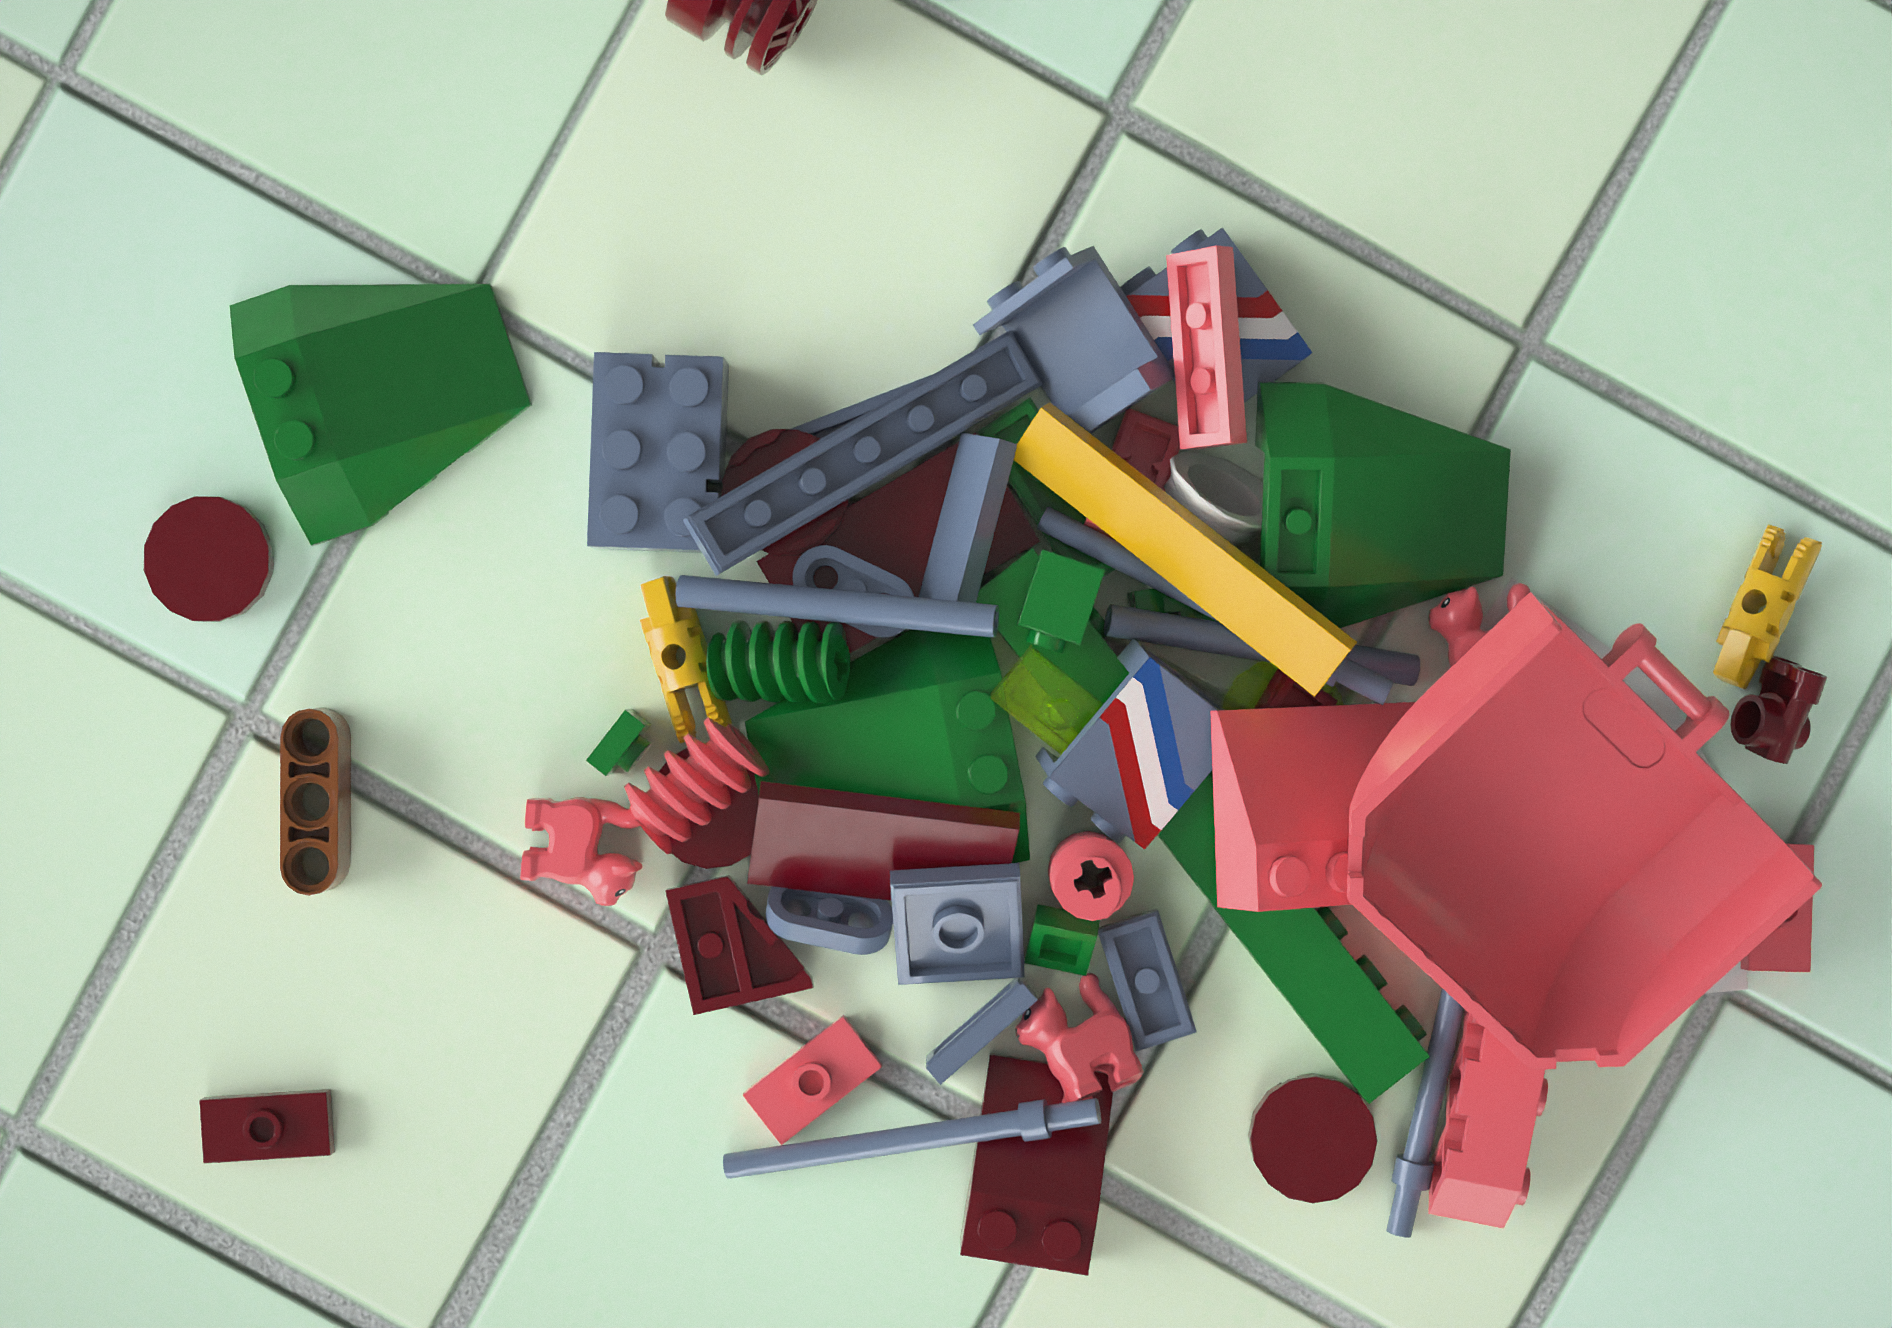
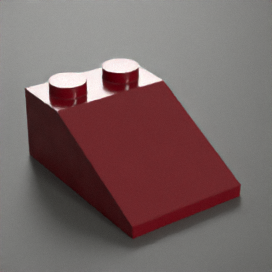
(1035, 1197)

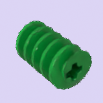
(779, 663)

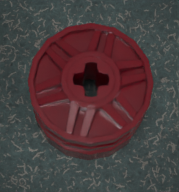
(763, 24)

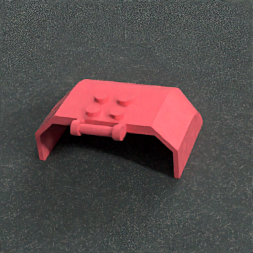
(1564, 844)

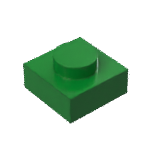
(622, 744)
(1061, 941)

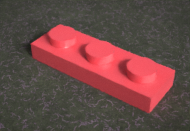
(1206, 348)

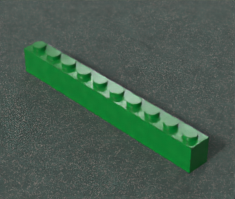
(1293, 946)

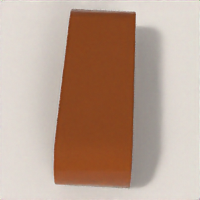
(299, 828)

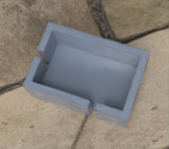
(654, 448)

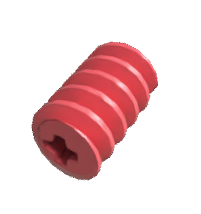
(694, 783)
(1114, 882)

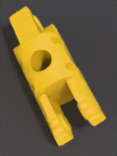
(665, 632)
(1752, 635)

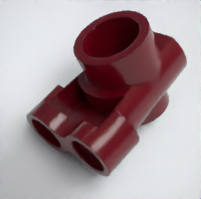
(1778, 717)

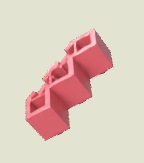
(1487, 1131)

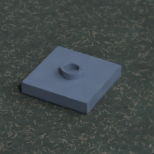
(957, 923)

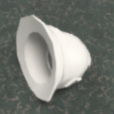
(1217, 494)

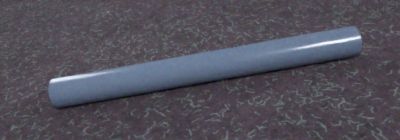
(838, 606)
(1217, 639)

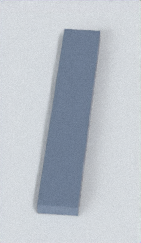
(862, 453)

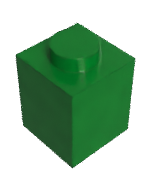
(1059, 601)

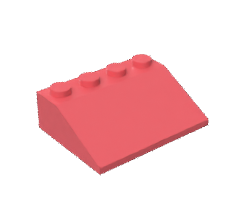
(1287, 798)

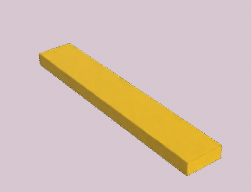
(1182, 549)

